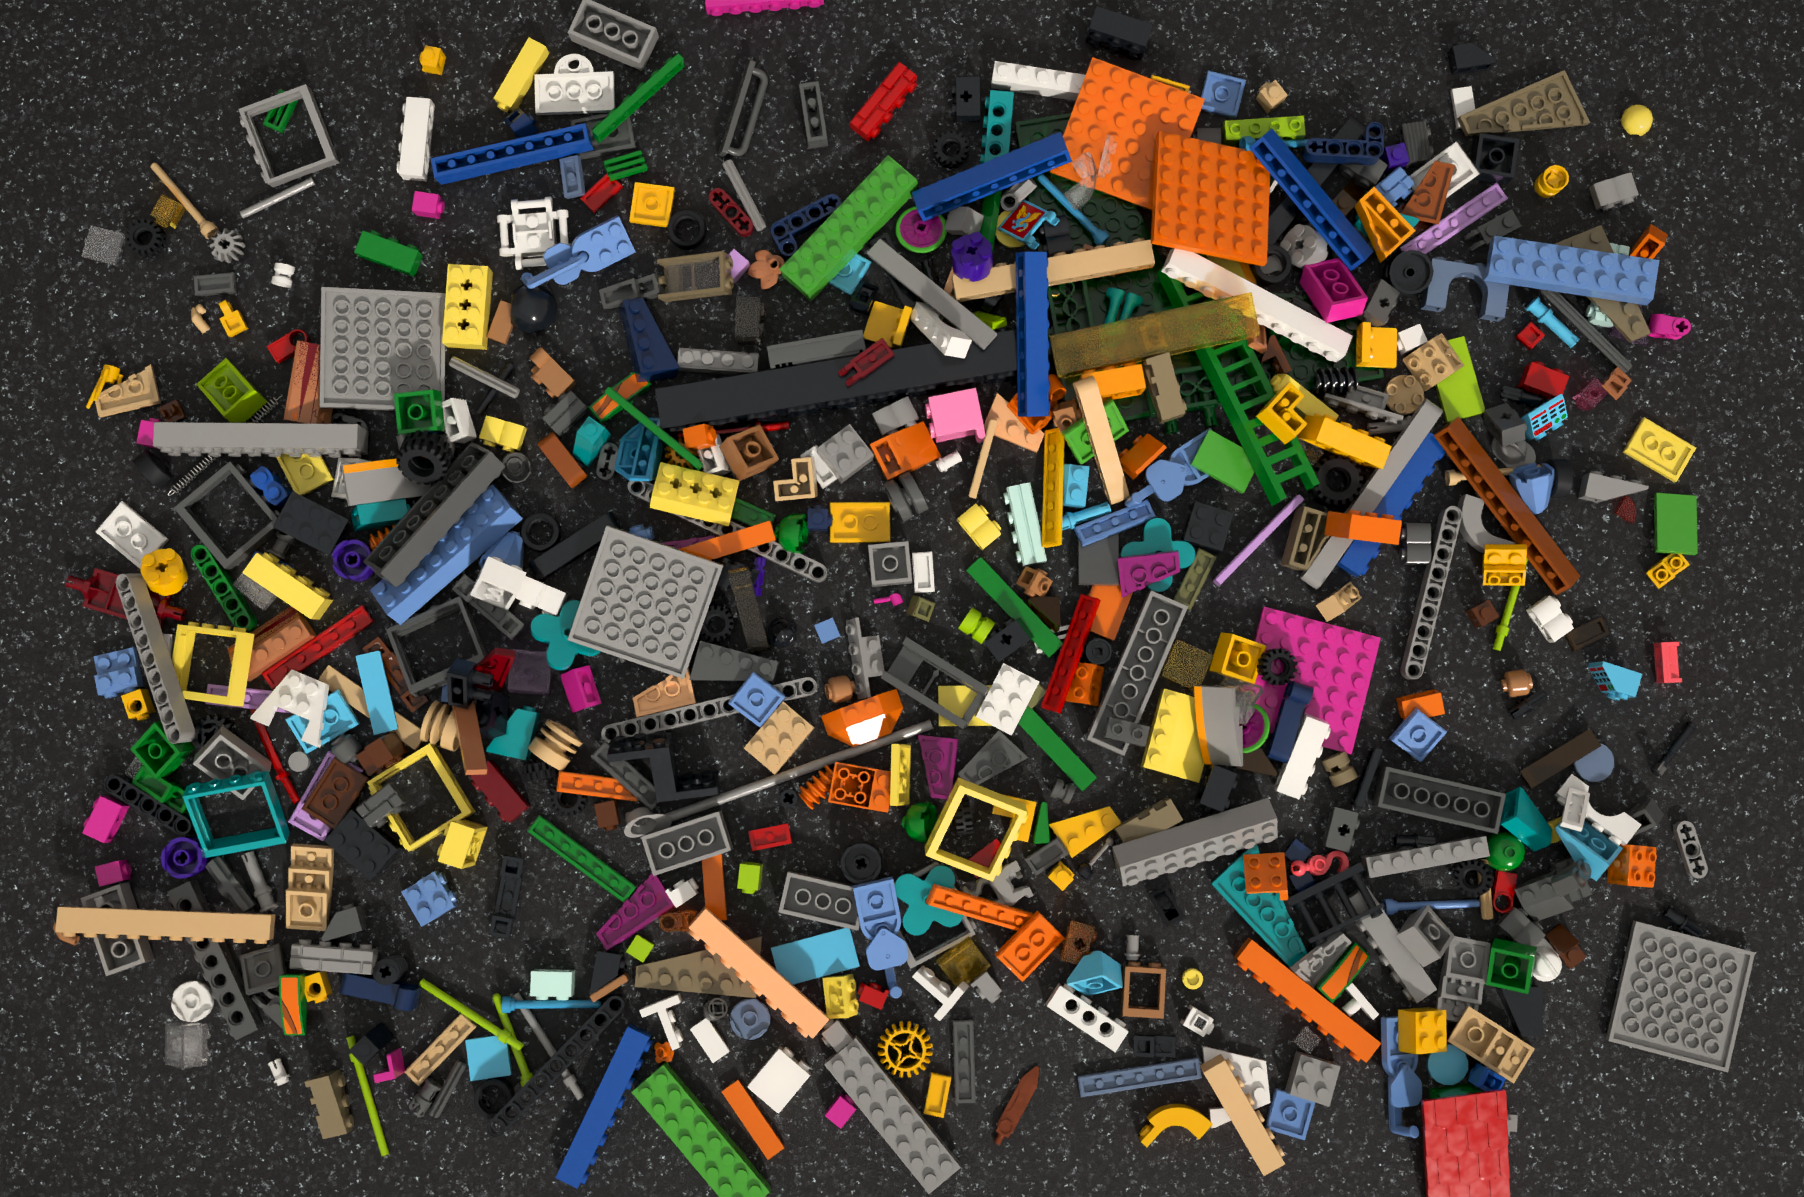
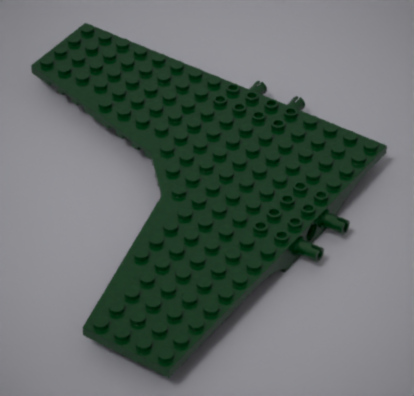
(1086, 305)

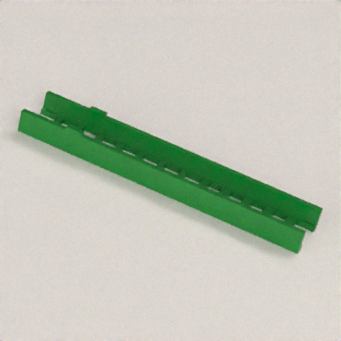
(1235, 411)

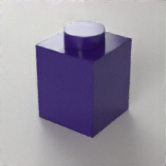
(1395, 157)

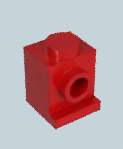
(873, 994)

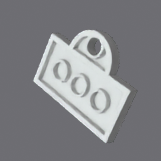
(574, 89)

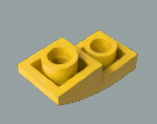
(1666, 569)

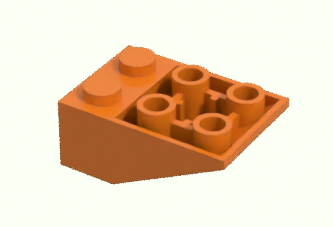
(904, 451)
(860, 787)

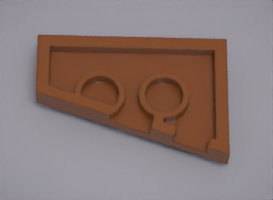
(1431, 193)

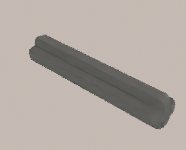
(447, 1089)

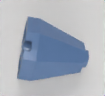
(1533, 485)
(507, 548)

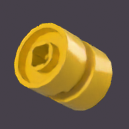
(1551, 181)

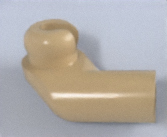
(196, 317)

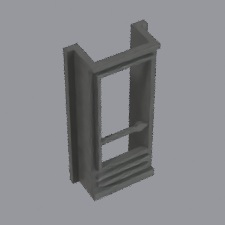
(816, 349)
(908, 663)

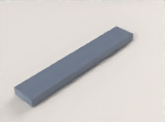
(1139, 1077)

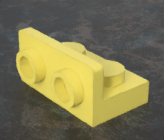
(840, 996)

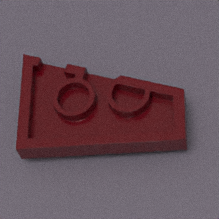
(497, 663)

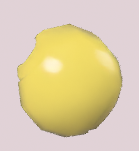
(1637, 120)

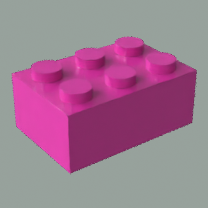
(1333, 290)

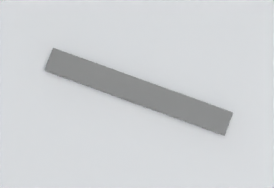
(932, 294)

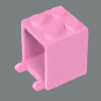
(955, 416)

